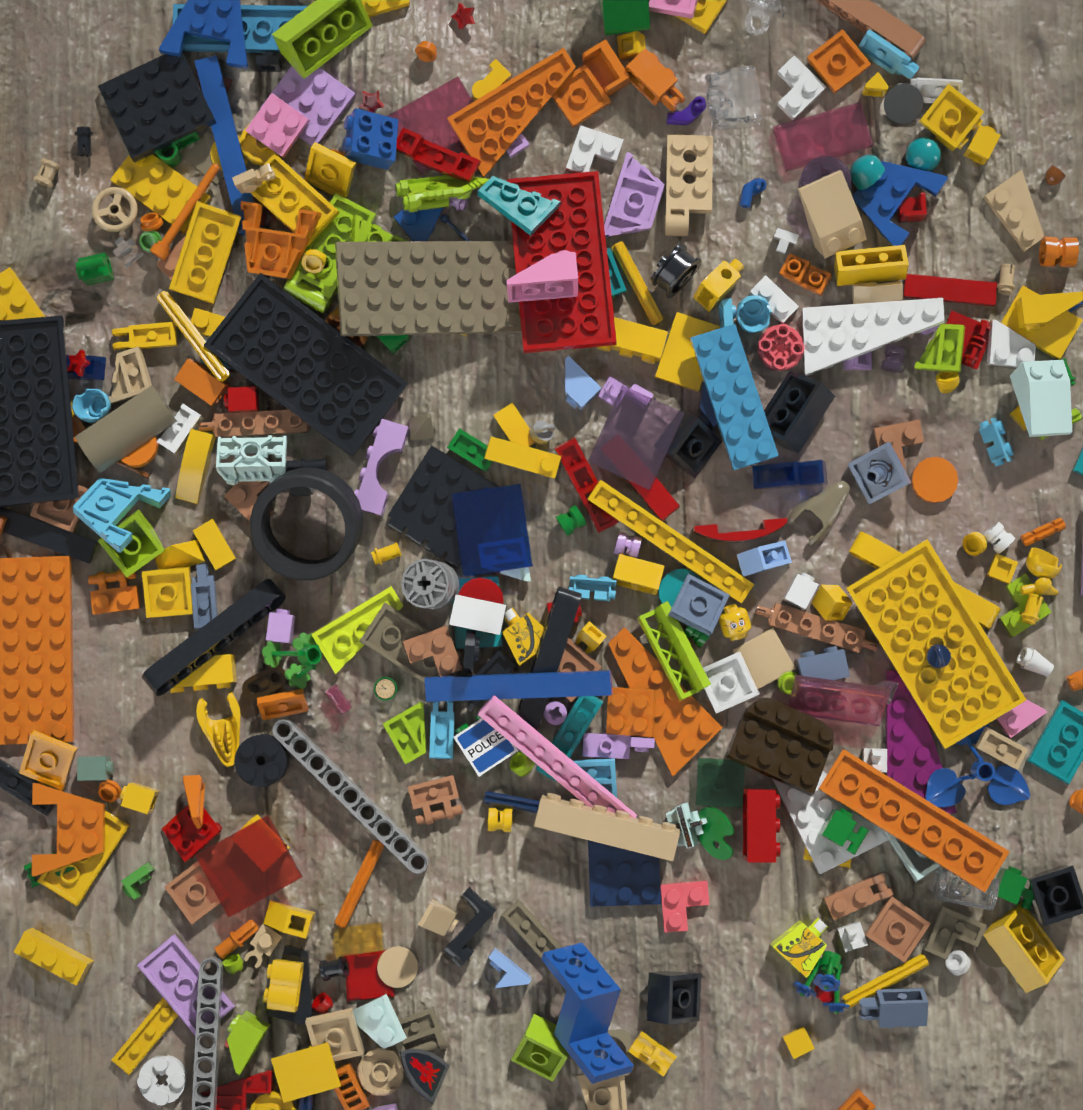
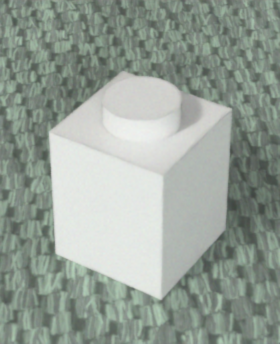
(800, 591)

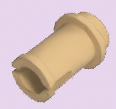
(1006, 279)

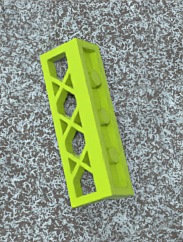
(681, 650)

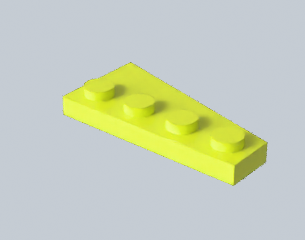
(341, 637)

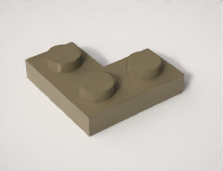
(950, 926)

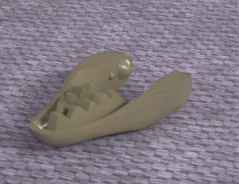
(825, 506)

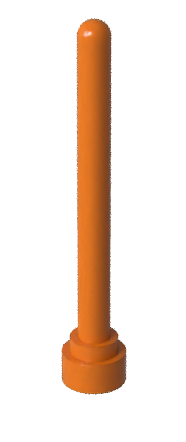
(162, 247)

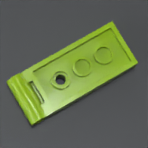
(321, 288)

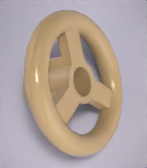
(120, 216)

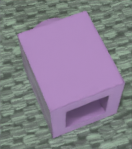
(280, 626)

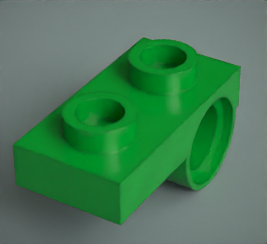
(176, 158)

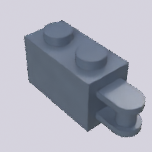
(896, 1008)

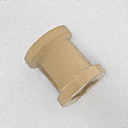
(46, 173)

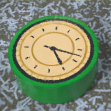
(385, 688)

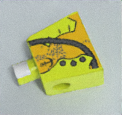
(802, 945)

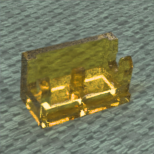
(359, 939)

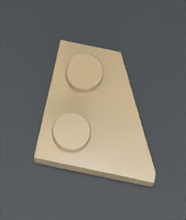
(130, 375)

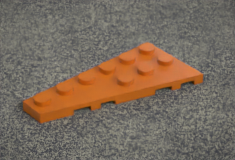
(500, 116)
(679, 726)

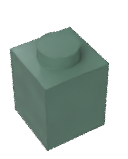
(94, 768)

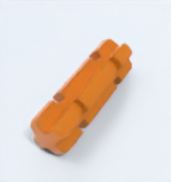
(1043, 531)

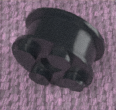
(675, 270)
(248, 763)

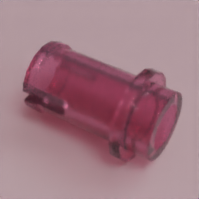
(338, 699)

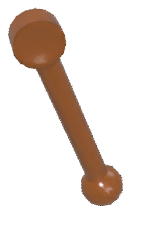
(138, 471)

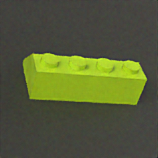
(321, 33)

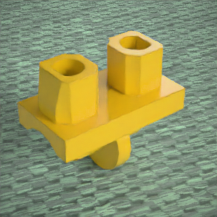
(652, 1053)

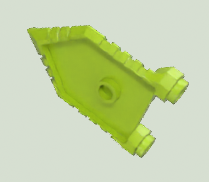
(434, 191)

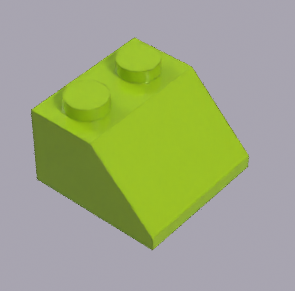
(142, 548)
(244, 1038)
(540, 1049)

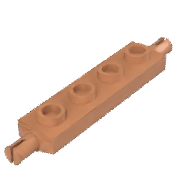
(255, 424)
(816, 628)

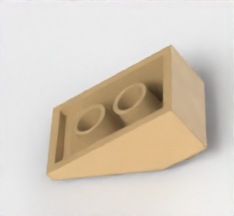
(832, 214)

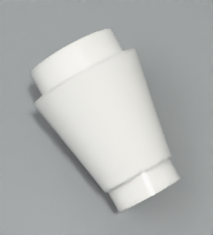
(1033, 661)

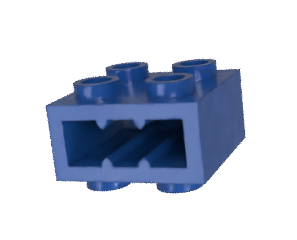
(370, 138)

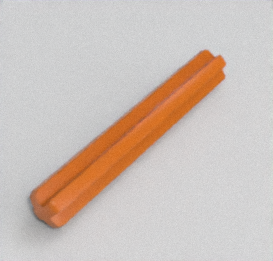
(359, 883)

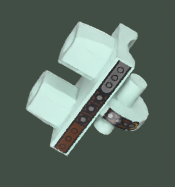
(690, 824)

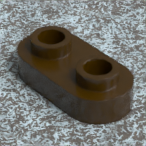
(265, 683)

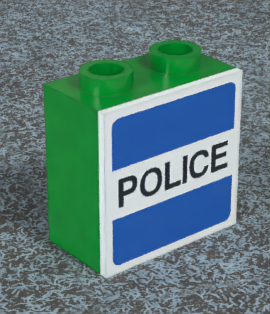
(483, 745)

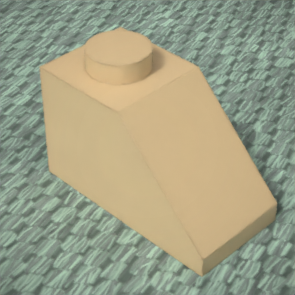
(438, 918)

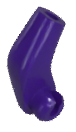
(689, 114)

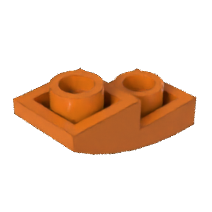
(805, 275)

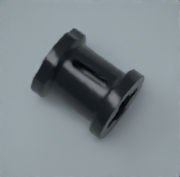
(334, 968)

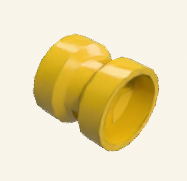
(505, 820)

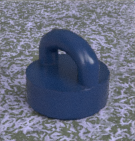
(938, 656)

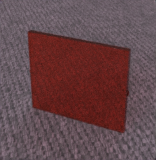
(248, 866)

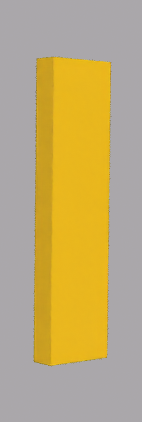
(145, 1037)

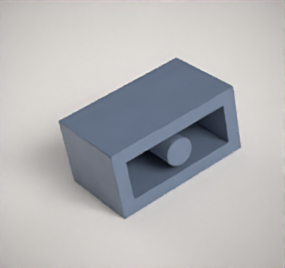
(829, 665)

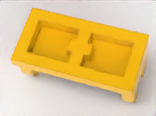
(638, 574)

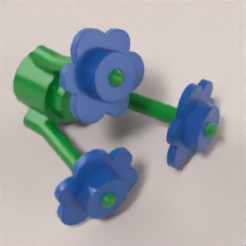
(830, 966)

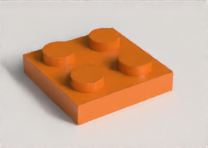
(838, 61)
(580, 96)
(631, 712)

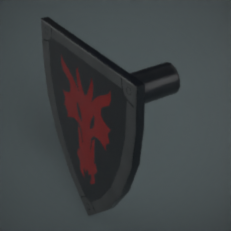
(424, 1071)

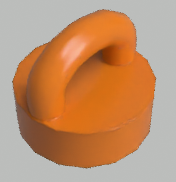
(1076, 801)

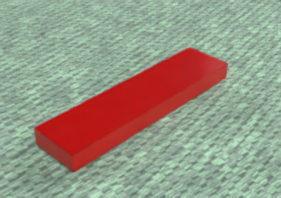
(950, 289)

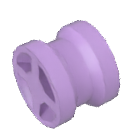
(555, 713)

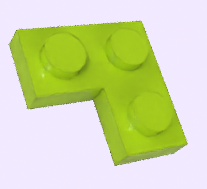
(1012, 620)

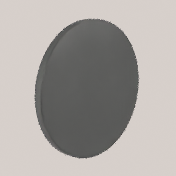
(903, 103)

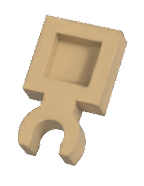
(251, 179)
(264, 942)

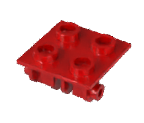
(974, 339)
(185, 835)

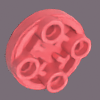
(780, 347)

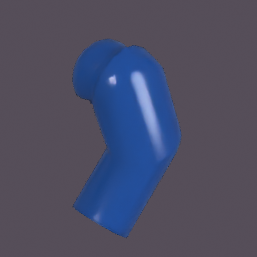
(751, 189)

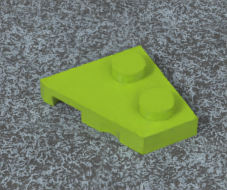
(944, 350)
(408, 732)

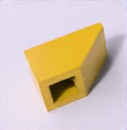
(289, 919)

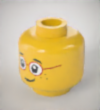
(734, 622)

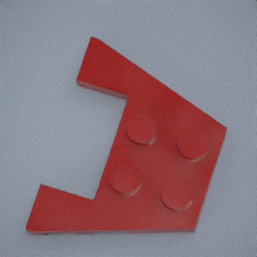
(234, 1094)

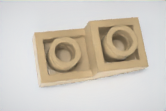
(872, 292)

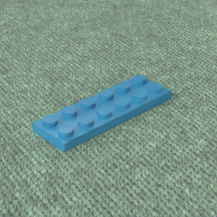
(258, 24)
(734, 397)

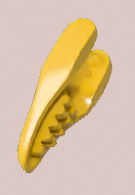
(221, 733)

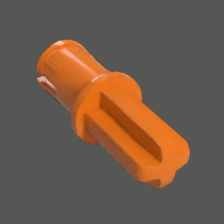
(236, 938)

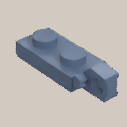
(203, 597)

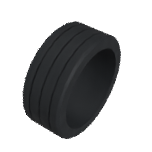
(275, 555)

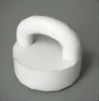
(958, 962)

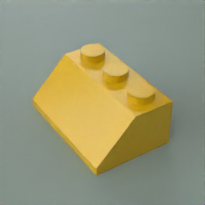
(1024, 948)

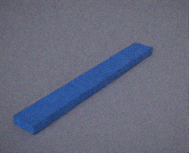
(224, 131)
(519, 686)

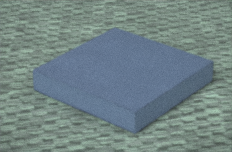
(698, 604)

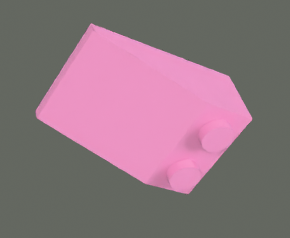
(547, 279)

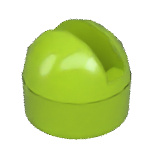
(233, 963)

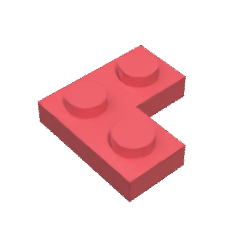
(676, 898)

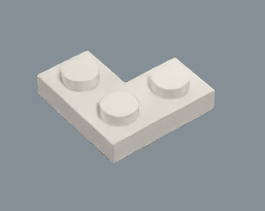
(804, 86)
(591, 144)

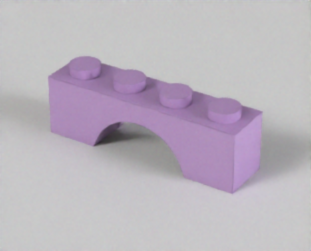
(389, 439)

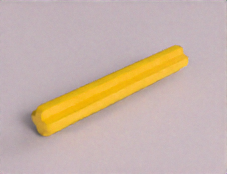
(637, 283)
(886, 980)

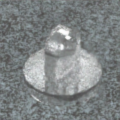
(765, 11)

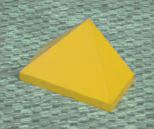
(180, 555)

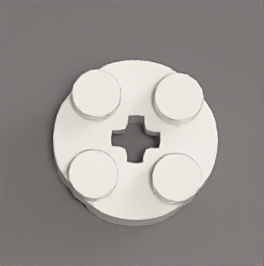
(162, 1093)

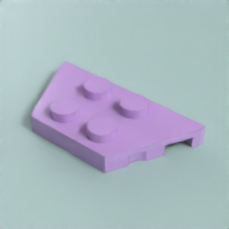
(633, 200)

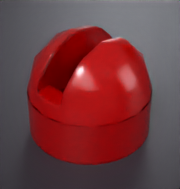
(322, 1003)

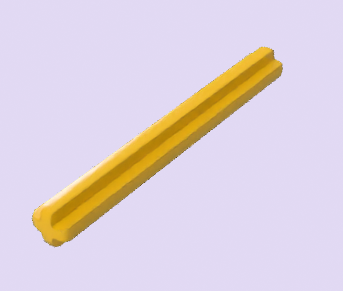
(192, 336)

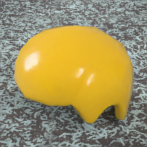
(1042, 563)

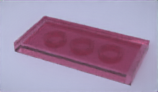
(823, 134)
(838, 700)

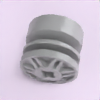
(441, 590)

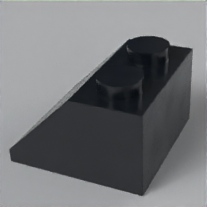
(692, 445)
(1057, 894)
(673, 997)

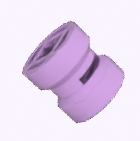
(628, 545)

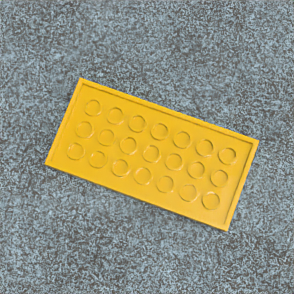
(918, 605)

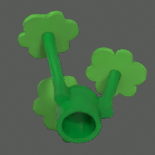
(307, 653)

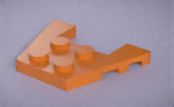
(275, 251)
(78, 828)

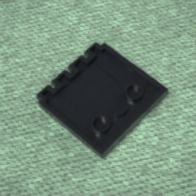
(428, 504)

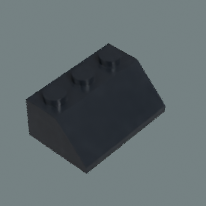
(797, 410)

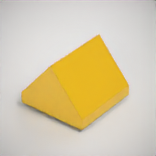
(875, 87)

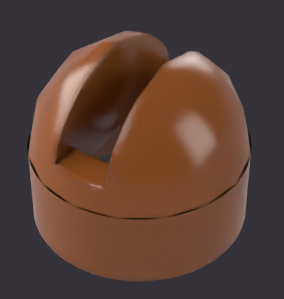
(1054, 175)

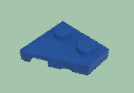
(418, 224)

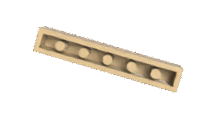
(607, 827)

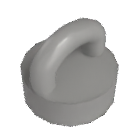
(542, 432)

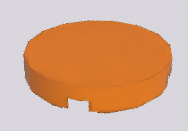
(934, 480)

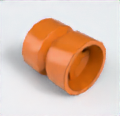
(1056, 251)

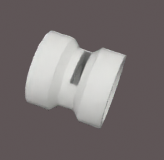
(999, 537)

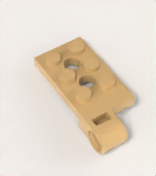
(685, 197)

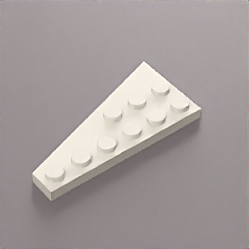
(856, 329)

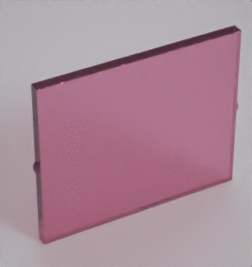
(430, 114)

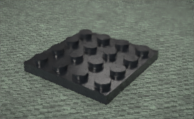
(156, 105)

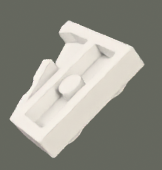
(1008, 347)

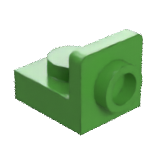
(140, 876)

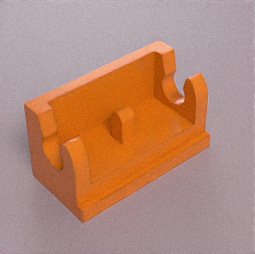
(201, 382)

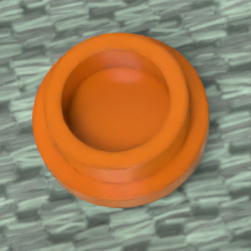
(426, 51)
(151, 222)
(109, 790)

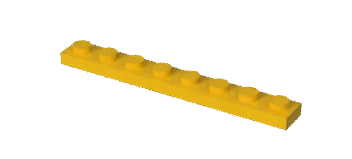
(670, 541)

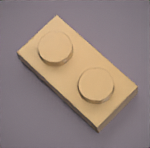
(1001, 748)

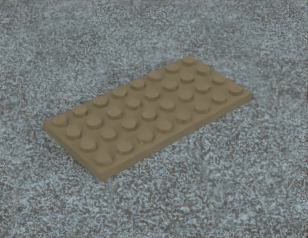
(425, 288)

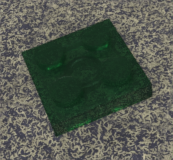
(719, 783)

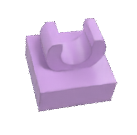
(610, 391)

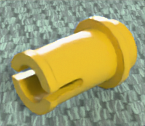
(386, 553)
(1032, 609)

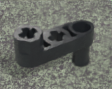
(457, 949)

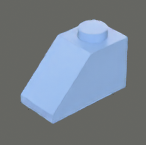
(578, 385)
(763, 558)

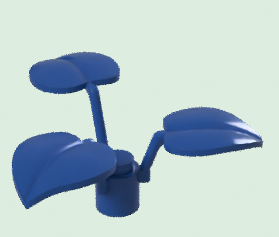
(1006, 786)

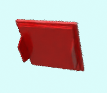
(364, 979)

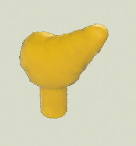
(1042, 586)

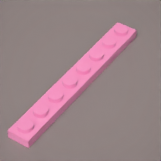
(549, 757)

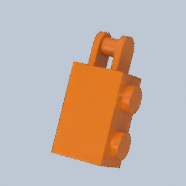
(654, 80)

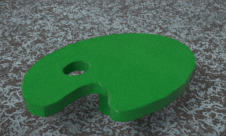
(715, 830)

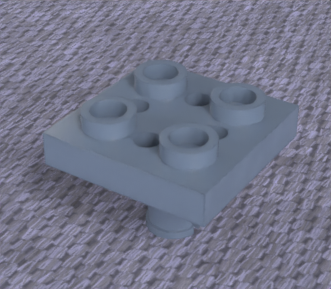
(871, 476)

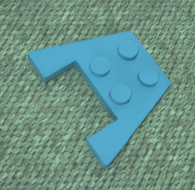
(109, 502)

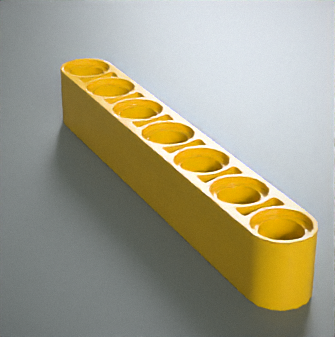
(878, 553)

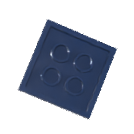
(622, 876)

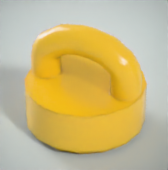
(313, 261)
(947, 381)
(974, 543)

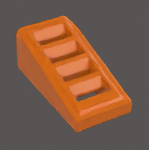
(195, 796)
(348, 1069)

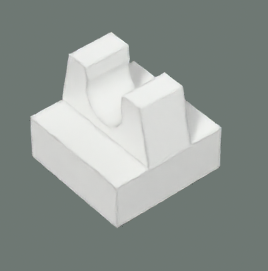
(785, 238)
(876, 758)
(852, 936)

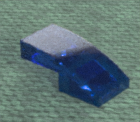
(93, 371)

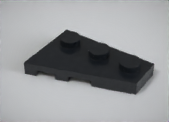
(305, 1001)

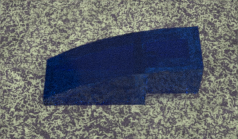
(790, 474)

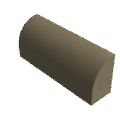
(125, 429)

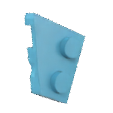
(602, 771)

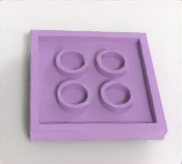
(317, 98)

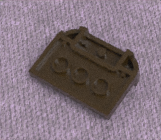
(782, 744)

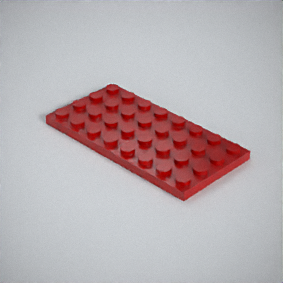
(576, 228)

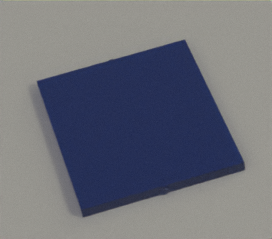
(492, 530)

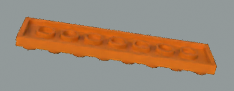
(914, 820)

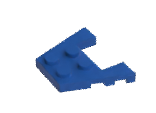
(210, 20)
(887, 195)

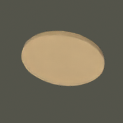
(397, 966)

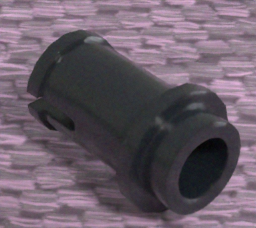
(83, 140)

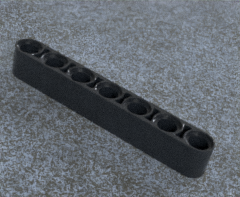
(213, 637)
(551, 649)

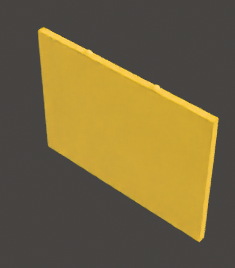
(305, 1072)

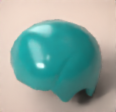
(923, 154)
(866, 171)

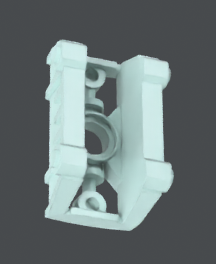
(254, 467)

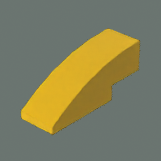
(194, 466)

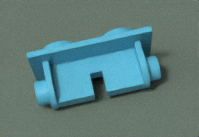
(1000, 449)
(602, 587)

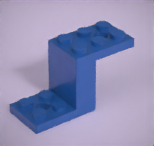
(587, 1012)

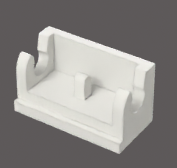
(177, 434)

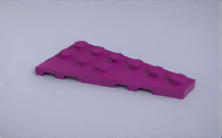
(909, 742)

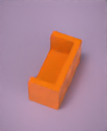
(606, 67)

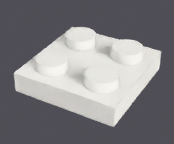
(729, 682)

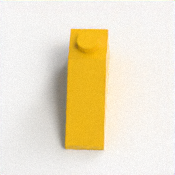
(1040, 309)
(522, 457)

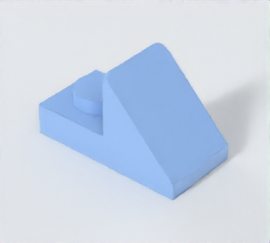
(513, 974)

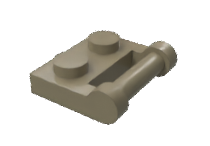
(421, 1025)

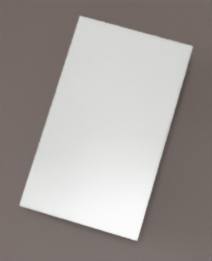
(477, 614)

